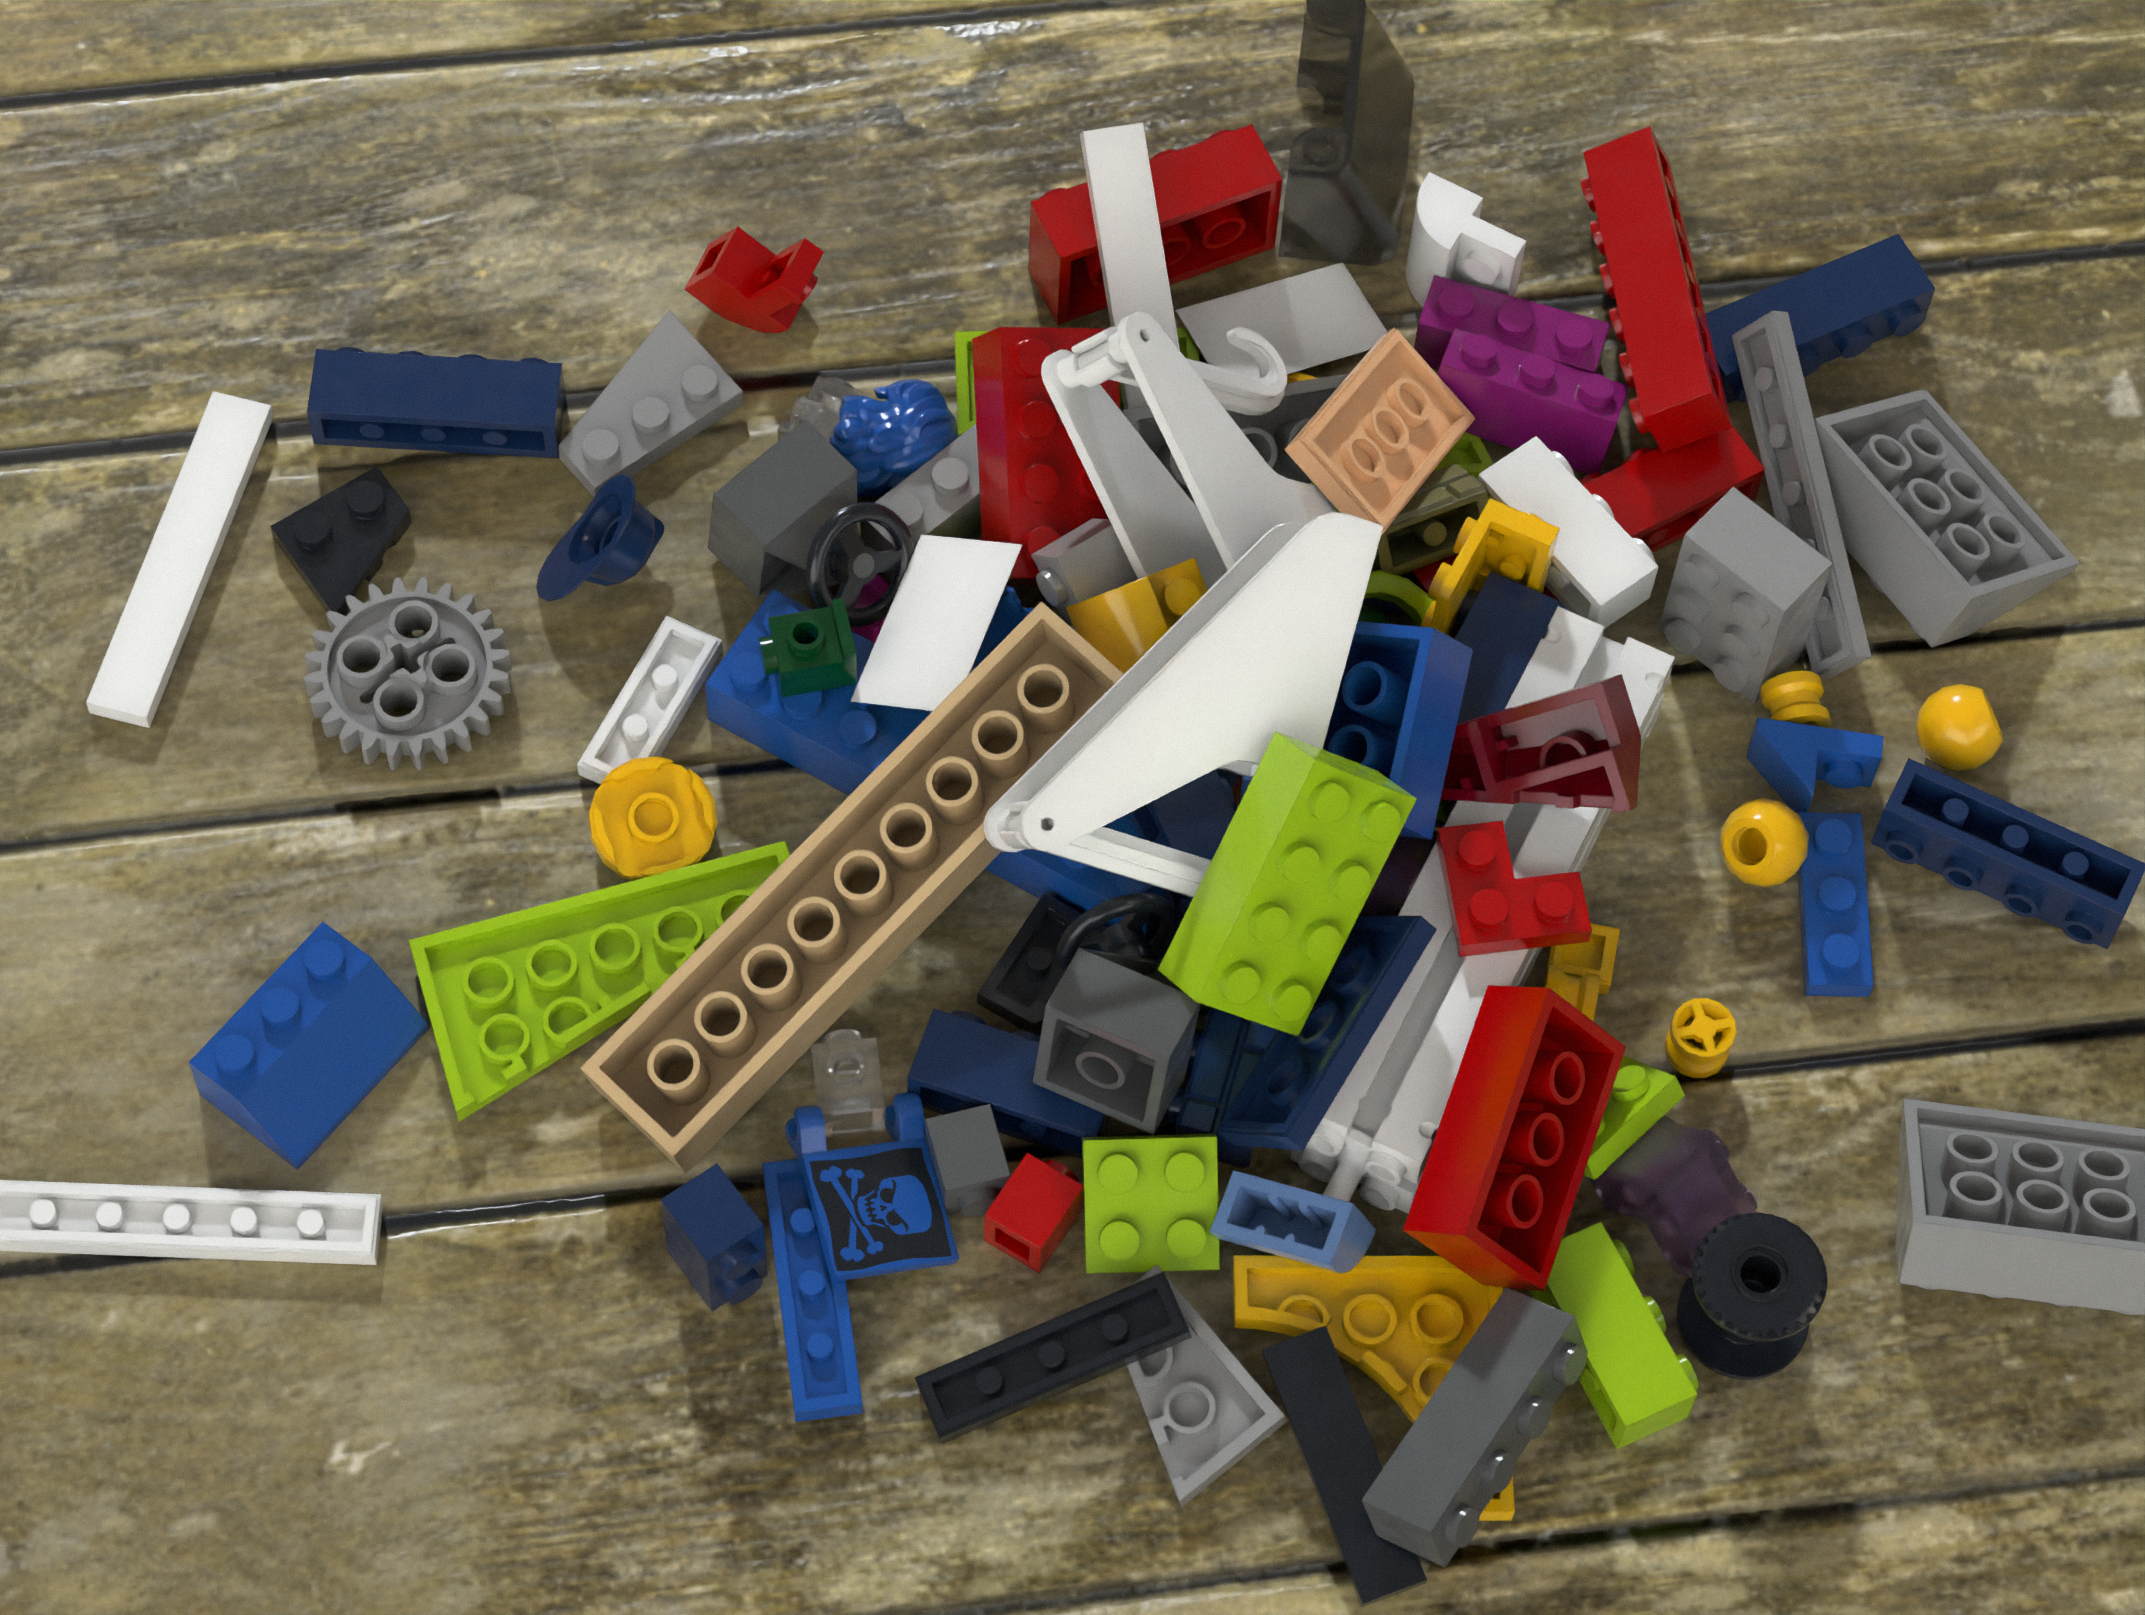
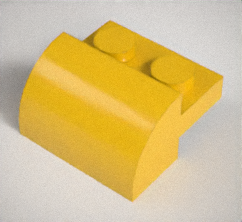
(1136, 615)

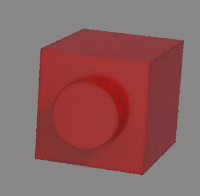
(1034, 1211)

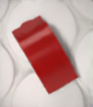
(751, 283)

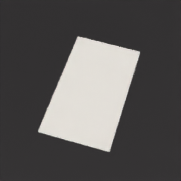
(1303, 317)
(936, 621)

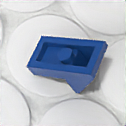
(1797, 754)

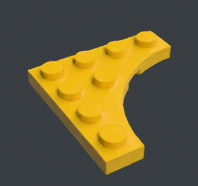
(1387, 1316)

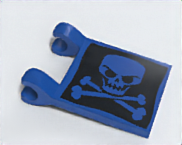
(874, 1202)

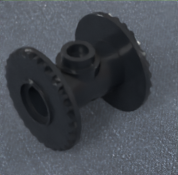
(1751, 1296)

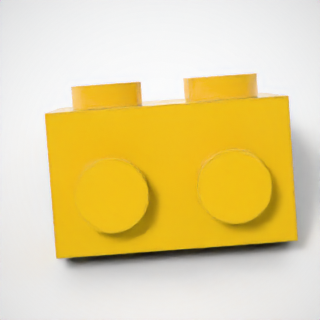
(1501, 542)

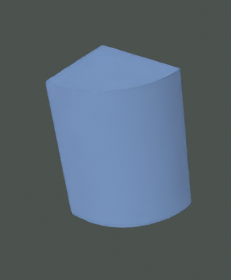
(1292, 1223)

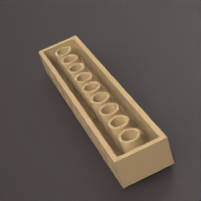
(845, 898)

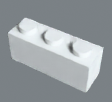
(1595, 561)

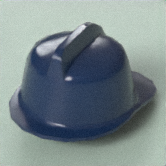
(604, 544)

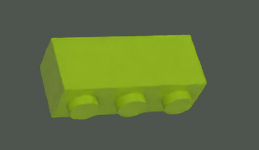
(1629, 1362)

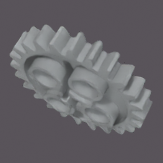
(408, 673)

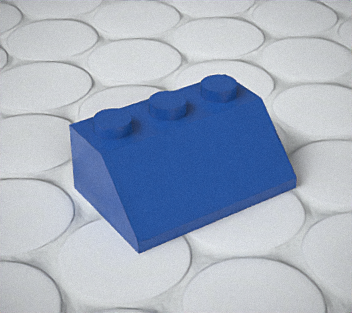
(308, 1046)

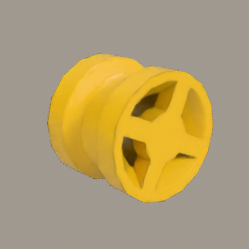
(1796, 698)
(1579, 992)
(1705, 1023)

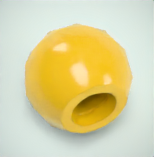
(1958, 728)
(1763, 842)

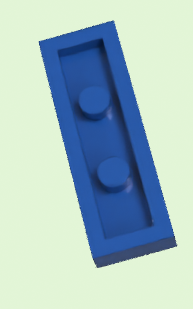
(1835, 907)

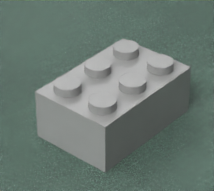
(1743, 594)

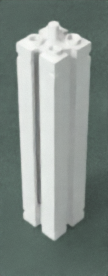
(1400, 1086)

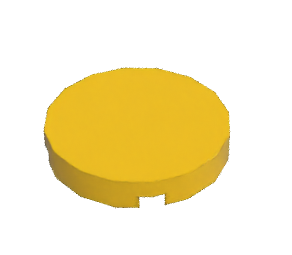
(651, 818)

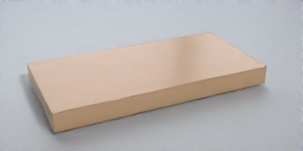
(1380, 432)

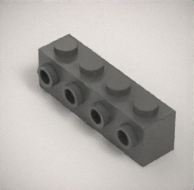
(1476, 1427)

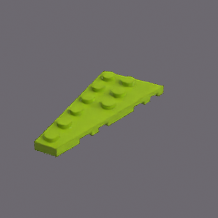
(556, 975)

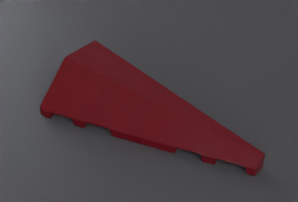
(1551, 751)

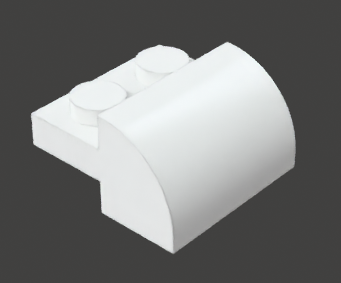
(1457, 244)

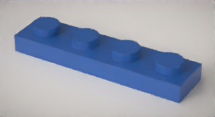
(812, 1307)

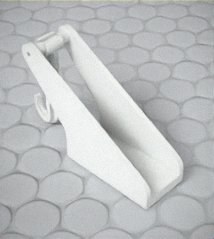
(1228, 478)
(1207, 696)

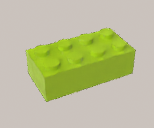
(1286, 884)

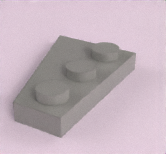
(650, 407)
(1201, 1405)

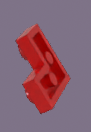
(1496, 910)

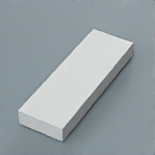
(652, 699)

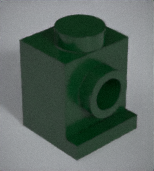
(810, 650)

